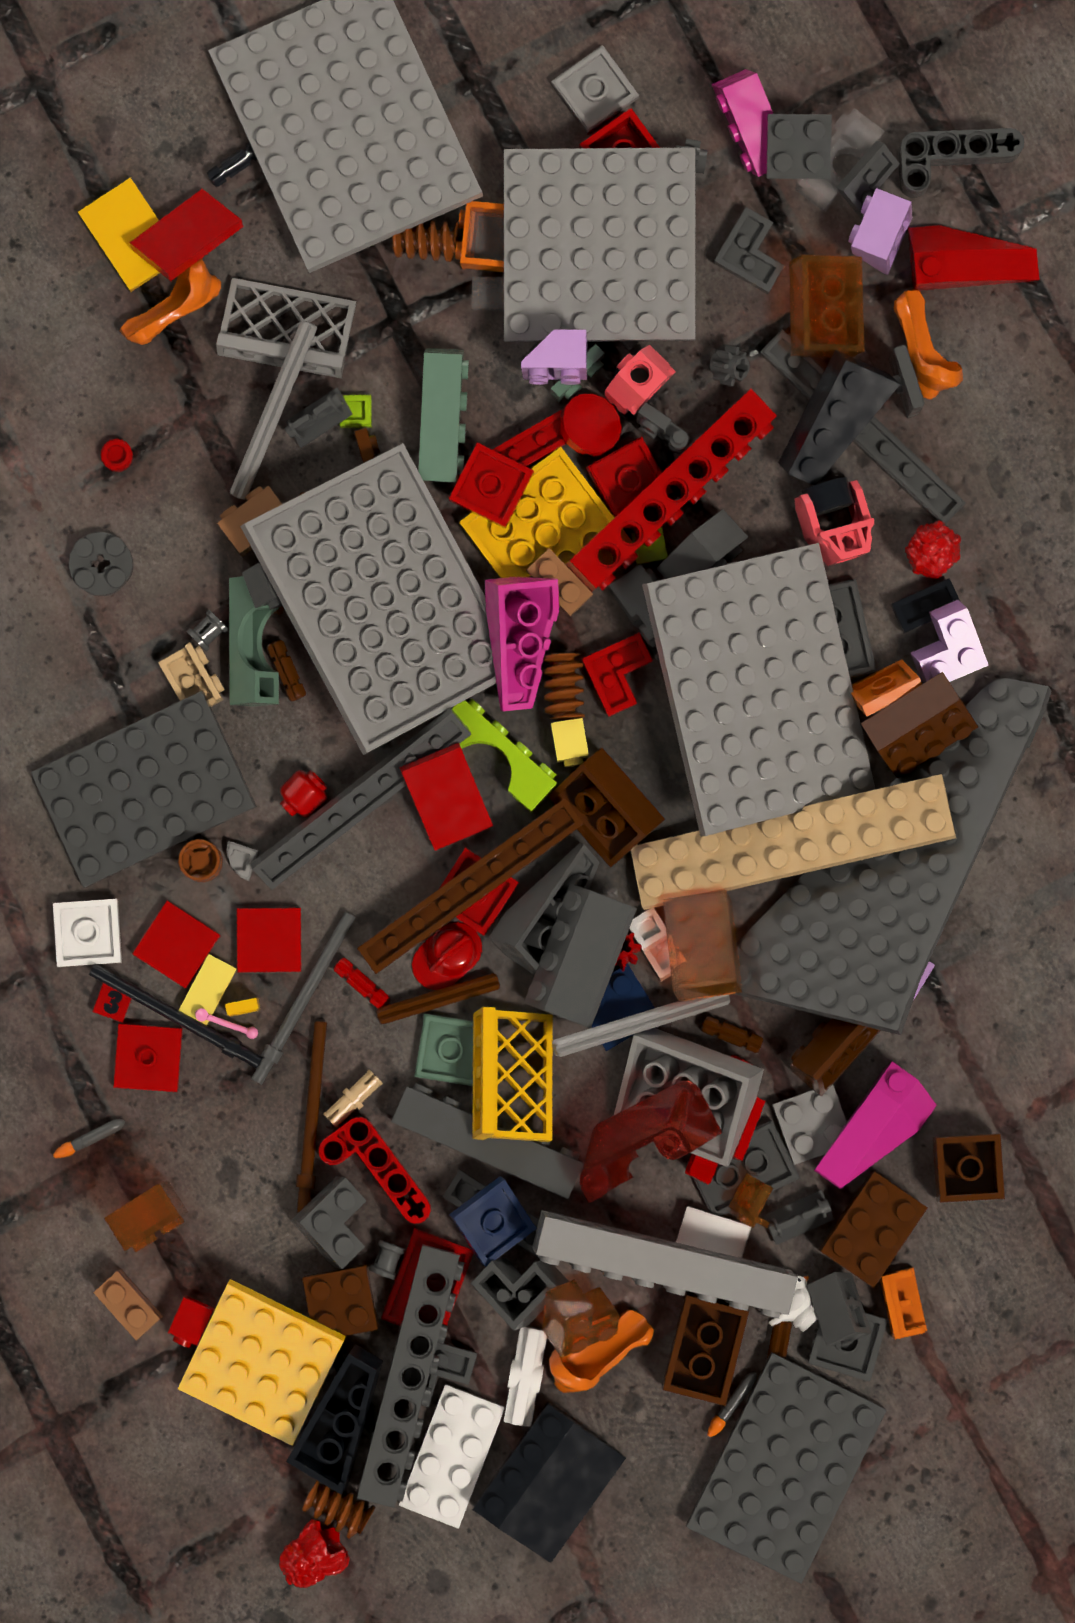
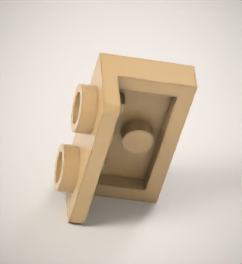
(189, 676)

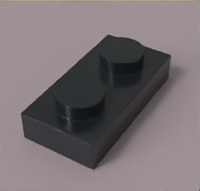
(915, 609)

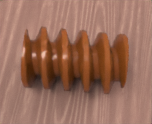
(427, 240)
(563, 686)
(338, 1509)

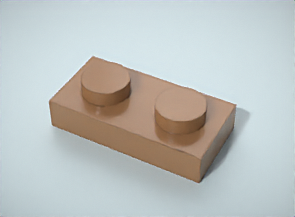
(571, 590)

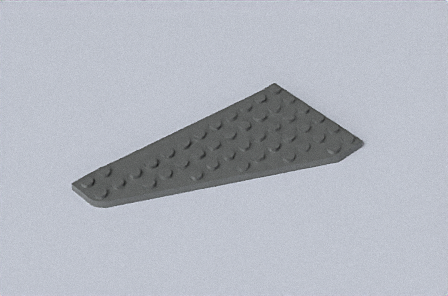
(863, 931)

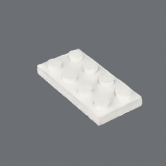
(452, 1456)

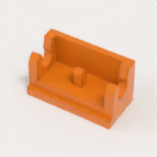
(903, 1303)

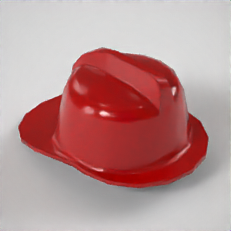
(447, 956)

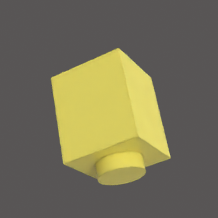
(570, 742)

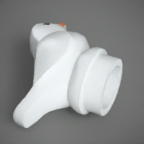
(802, 1310)

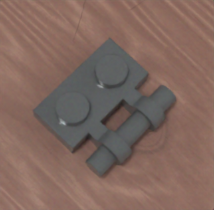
(657, 424)

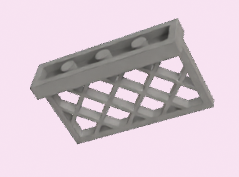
(273, 351)

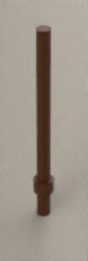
(305, 1179)

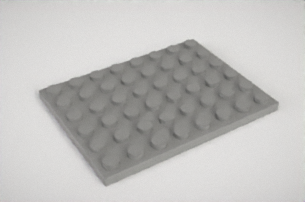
(345, 126)
(378, 596)
(758, 688)

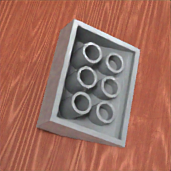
(726, 1083)

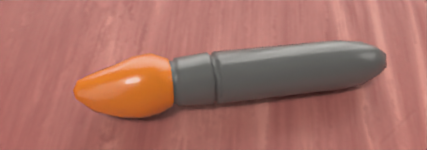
(69, 1148)
(719, 1421)

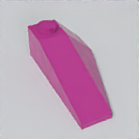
(882, 1121)

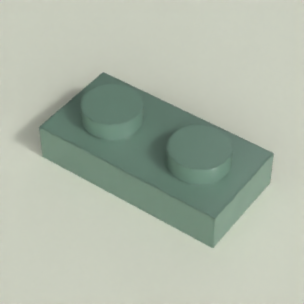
(594, 364)

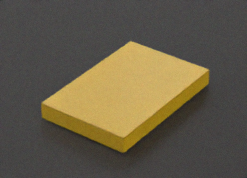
(114, 223)

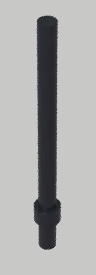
(229, 1046)

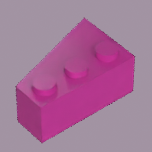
(746, 110)

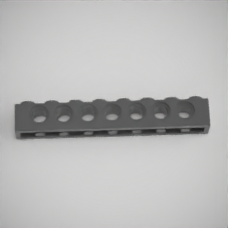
(372, 1485)

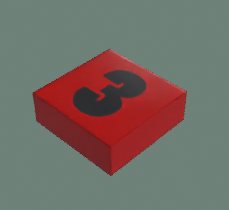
(112, 1003)

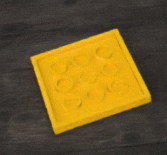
(553, 513)
(261, 1362)

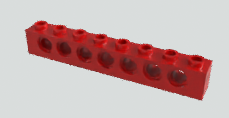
(748, 409)

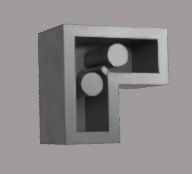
(705, 547)
(324, 1222)
(515, 1295)

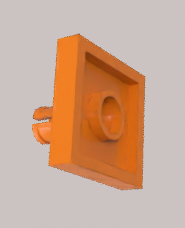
(884, 687)

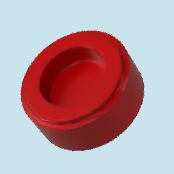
(117, 455)

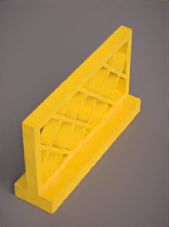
(487, 1068)

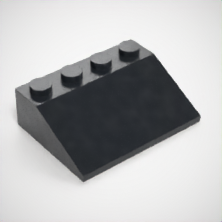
(548, 1482)

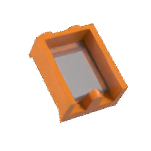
(482, 237)

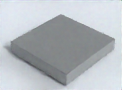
(595, 89)

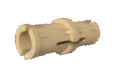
(352, 1098)

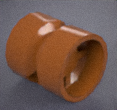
(200, 861)

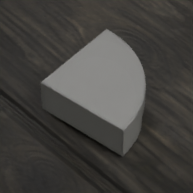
(240, 859)

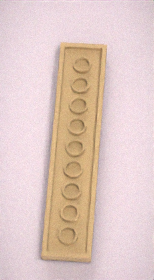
(795, 843)

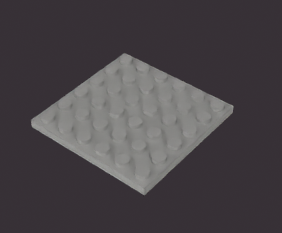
(600, 243)

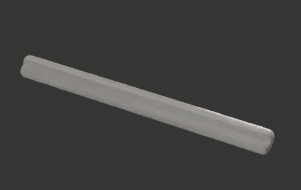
(273, 409)
(635, 1024)

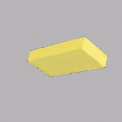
(208, 987)

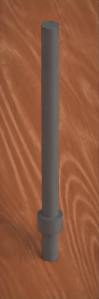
(272, 1052)

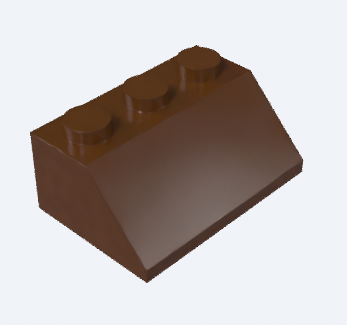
(609, 805)
(830, 1053)

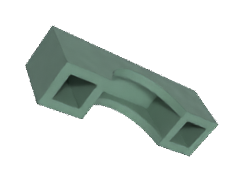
(250, 676)

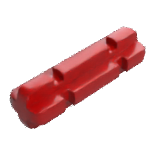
(361, 983)

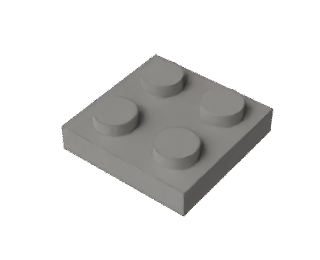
(810, 1123)

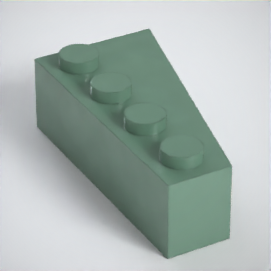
(441, 414)

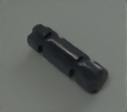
(231, 165)

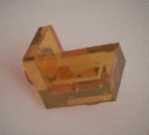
(750, 1200)

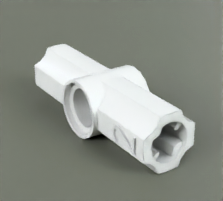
(525, 1376)

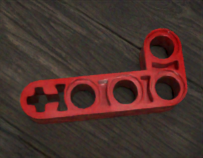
(381, 1173)

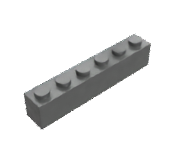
(452, 1127)

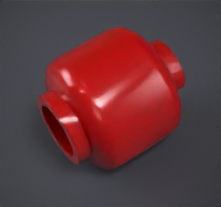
(303, 793)

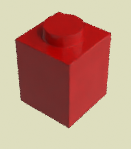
(190, 1321)

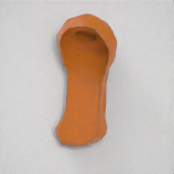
(191, 292)
(931, 369)
(584, 1369)

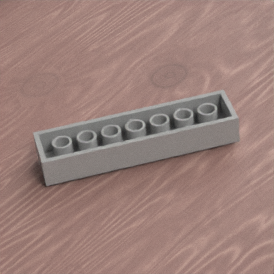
(664, 1263)

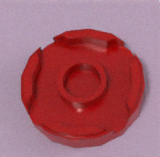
(590, 424)

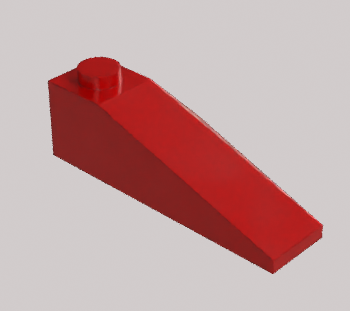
(958, 258)

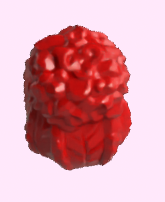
(933, 549)
(313, 1556)

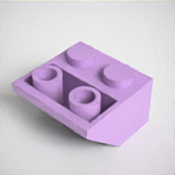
(558, 357)

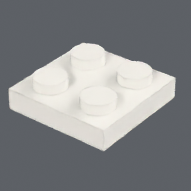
(87, 932)

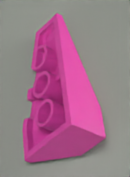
(519, 626)

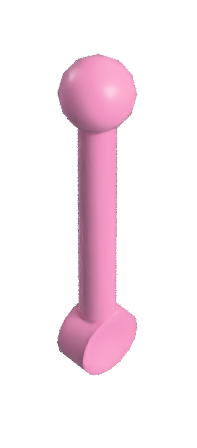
(202, 1015)

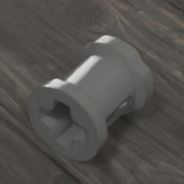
(207, 630)
(387, 1259)

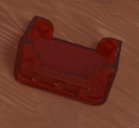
(672, 1119)

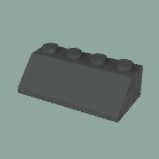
(580, 955)

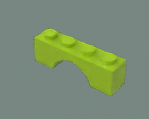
(528, 781)

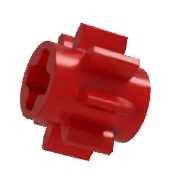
(628, 956)

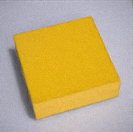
(242, 1007)

